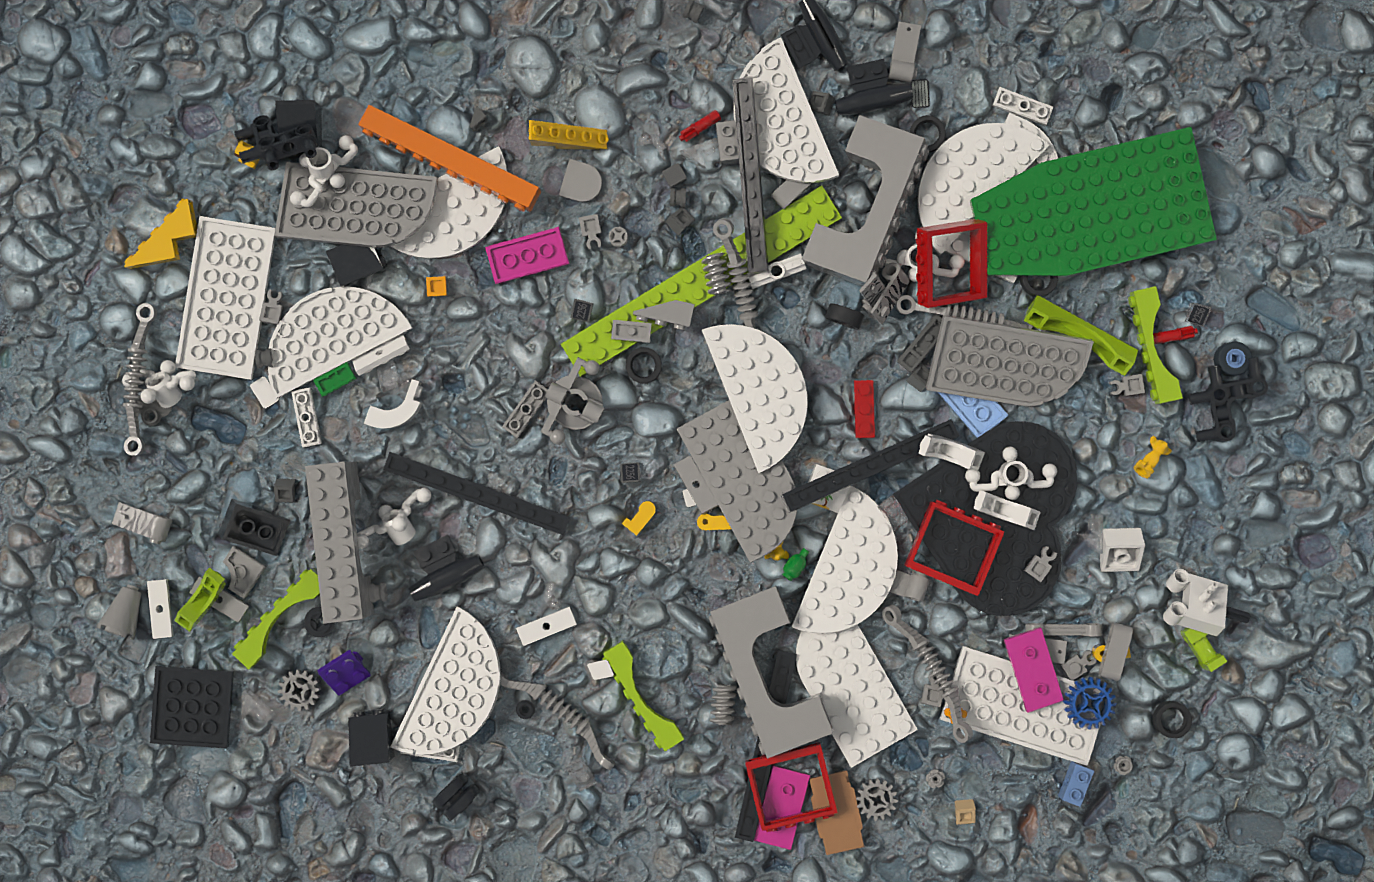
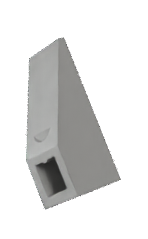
(672, 312)

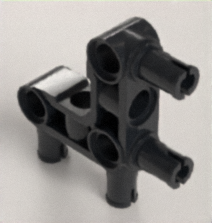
(272, 145)
(1231, 391)

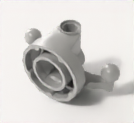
(576, 385)

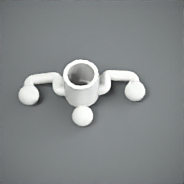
(319, 175)
(904, 258)
(163, 386)
(999, 477)
(395, 521)

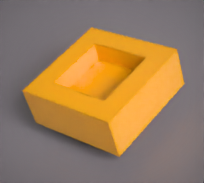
(436, 286)

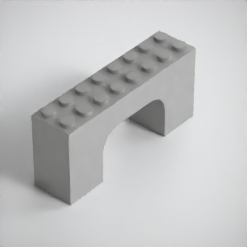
(861, 253)
(332, 508)
(776, 724)

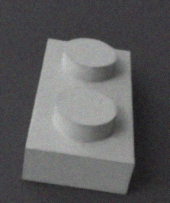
(631, 331)

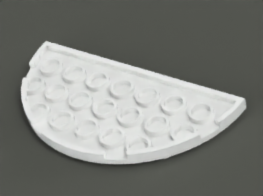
(786, 126)
(968, 167)
(458, 217)
(329, 331)
(762, 389)
(852, 569)
(455, 690)

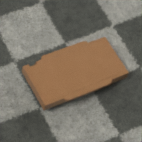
(843, 829)

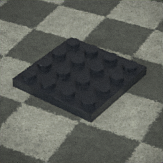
(191, 707)

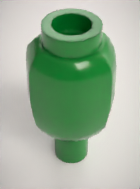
(795, 565)

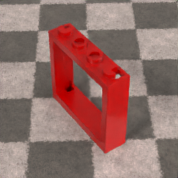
(978, 262)
(975, 521)
(791, 820)

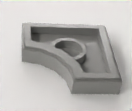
(243, 570)

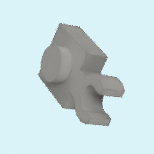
(590, 227)
(271, 311)
(1130, 385)
(1039, 566)
(1075, 666)
(931, 695)

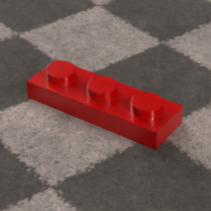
(864, 409)

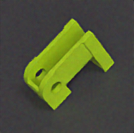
(1203, 649)

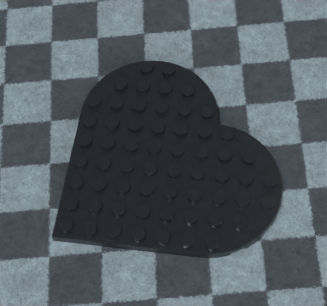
(962, 547)

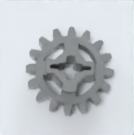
(295, 683)
(872, 807)

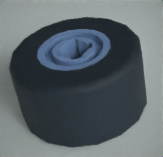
(1227, 355)

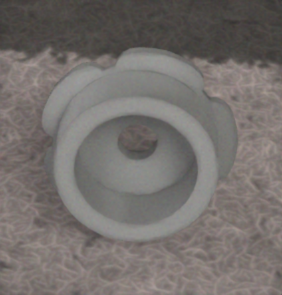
(1118, 765)
(930, 778)

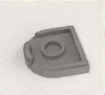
(580, 182)

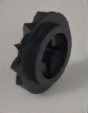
(311, 625)

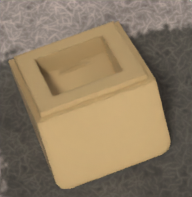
(965, 811)

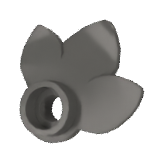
(154, 408)

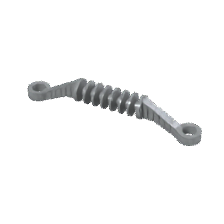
(736, 263)
(955, 312)
(132, 406)
(951, 694)
(583, 727)

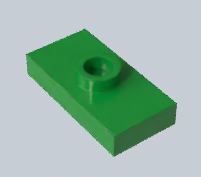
(335, 379)

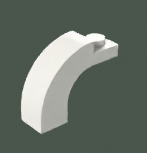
(399, 416)
(952, 451)
(1006, 510)

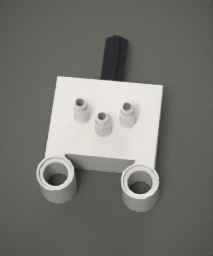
(1202, 604)

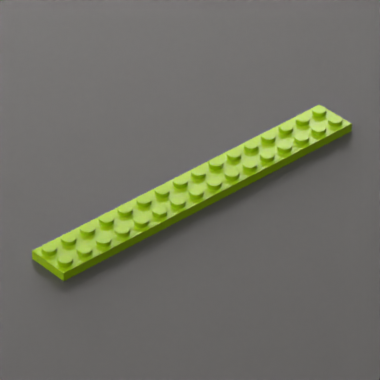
(783, 232)

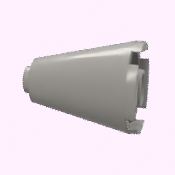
(122, 613)

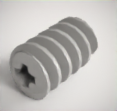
(715, 274)
(723, 704)

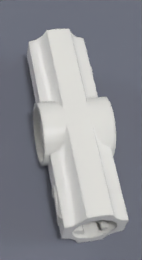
(788, 266)

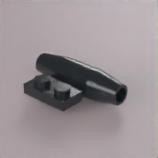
(815, 37)
(871, 90)
(443, 569)

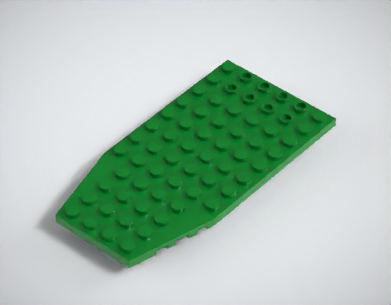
(1097, 208)

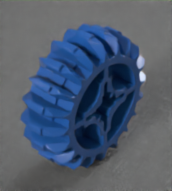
(1083, 706)

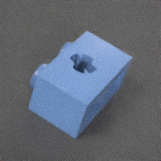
(1075, 783)

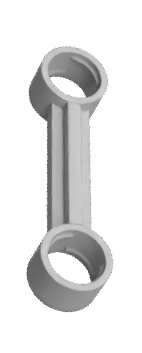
(1086, 629)

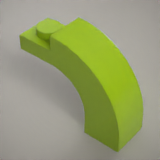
(201, 600)

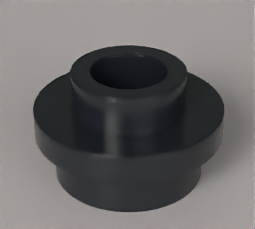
(523, 715)

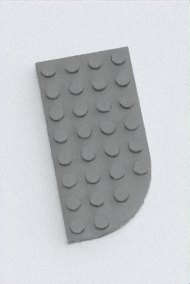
(365, 212)
(1005, 362)
(746, 498)

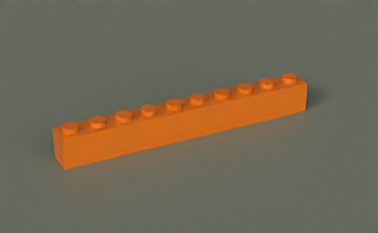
(449, 158)

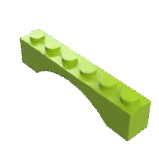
(1145, 307)
(1111, 350)
(254, 646)
(664, 729)

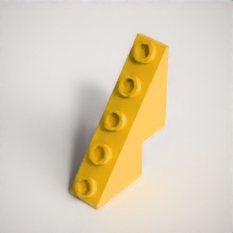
(566, 136)
(162, 244)

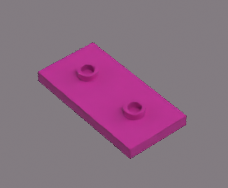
(527, 255)
(1033, 669)
(782, 798)

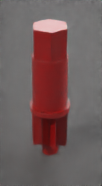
(699, 126)
(1174, 335)

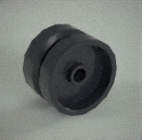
(456, 796)

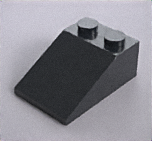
(253, 527)

